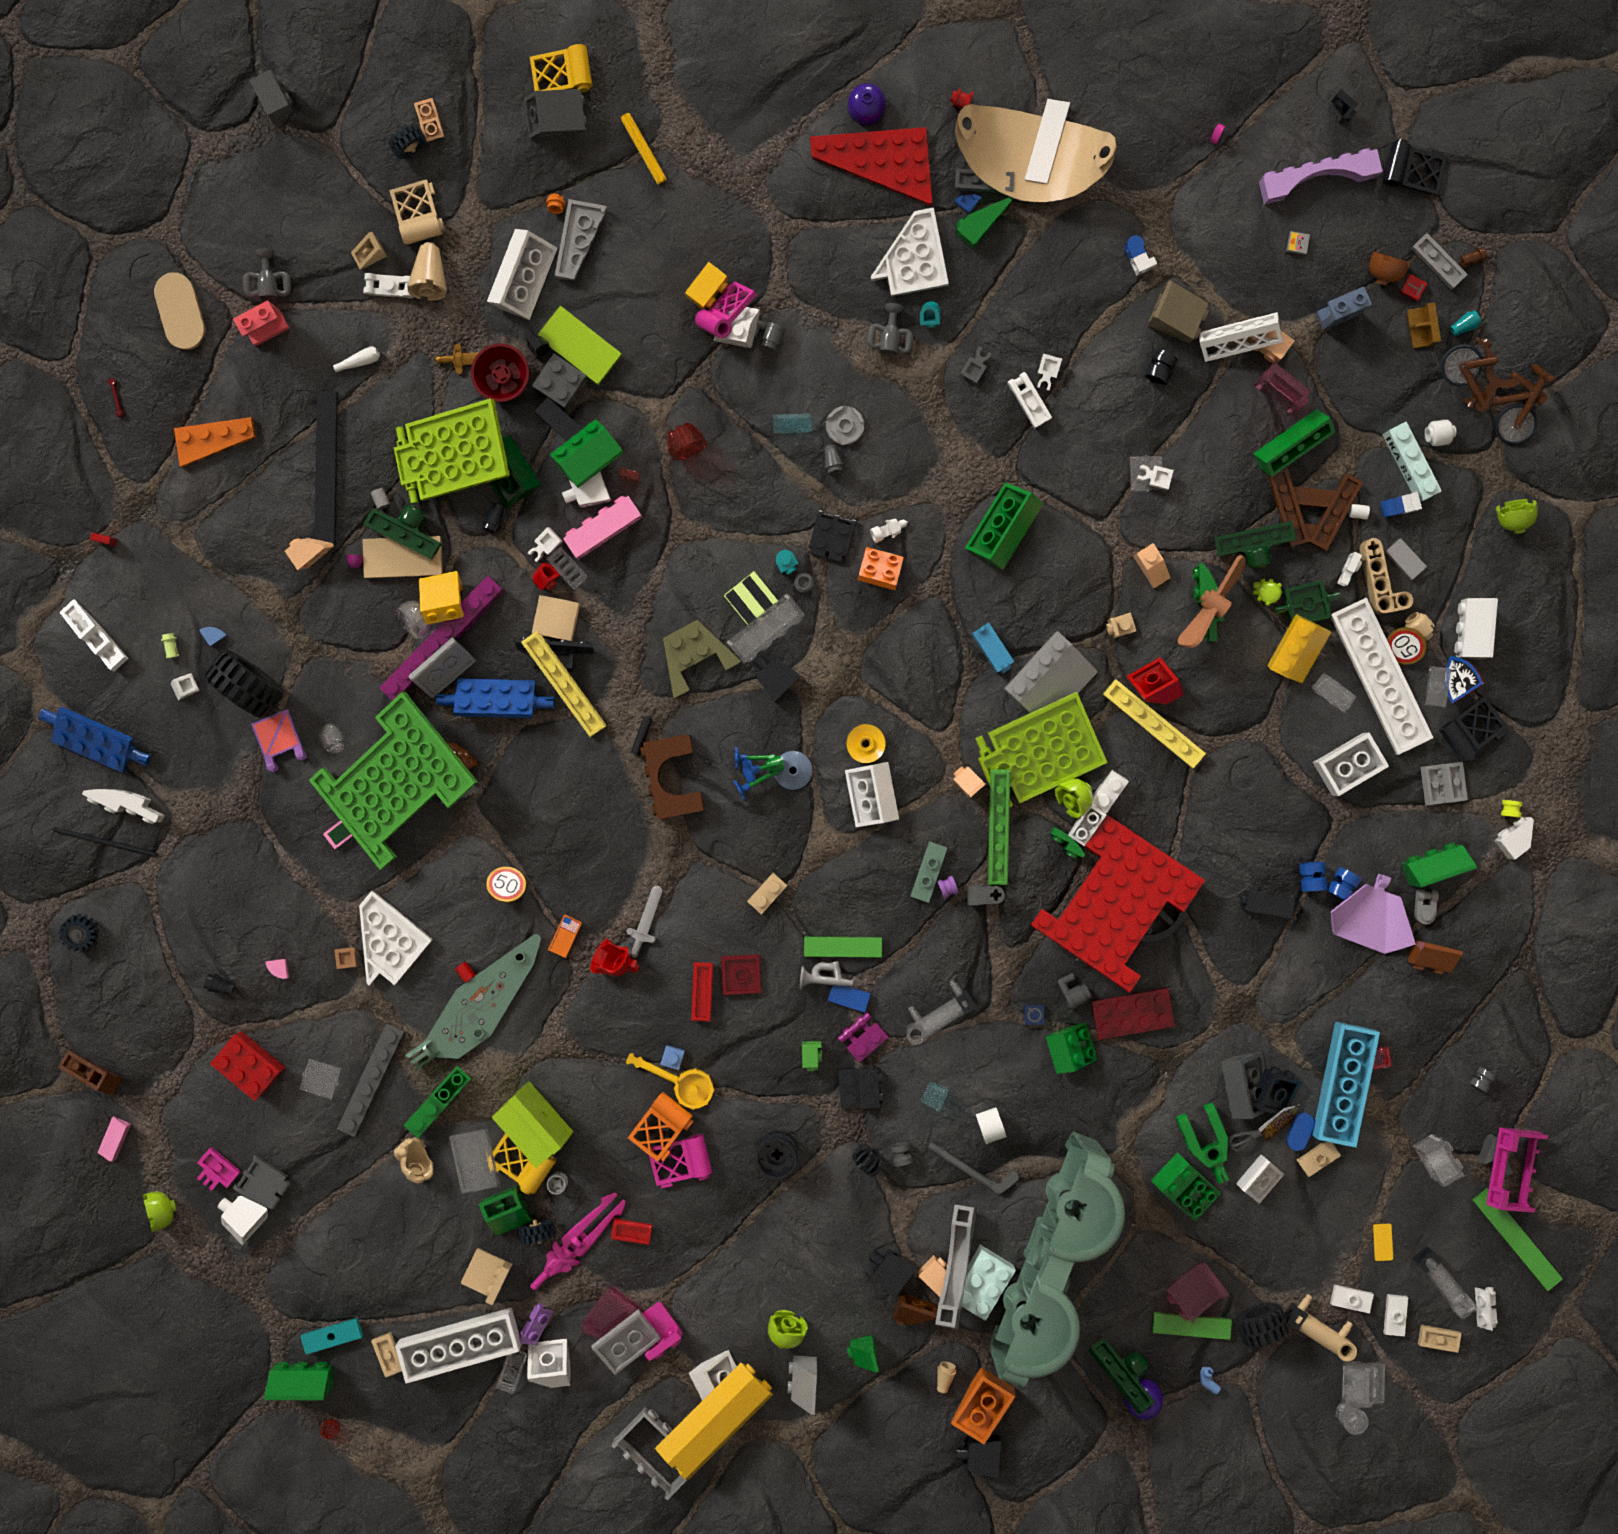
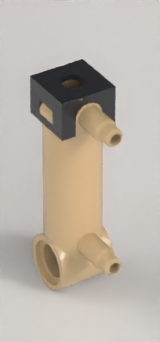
(1319, 1332)

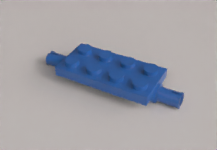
(495, 698)
(93, 739)

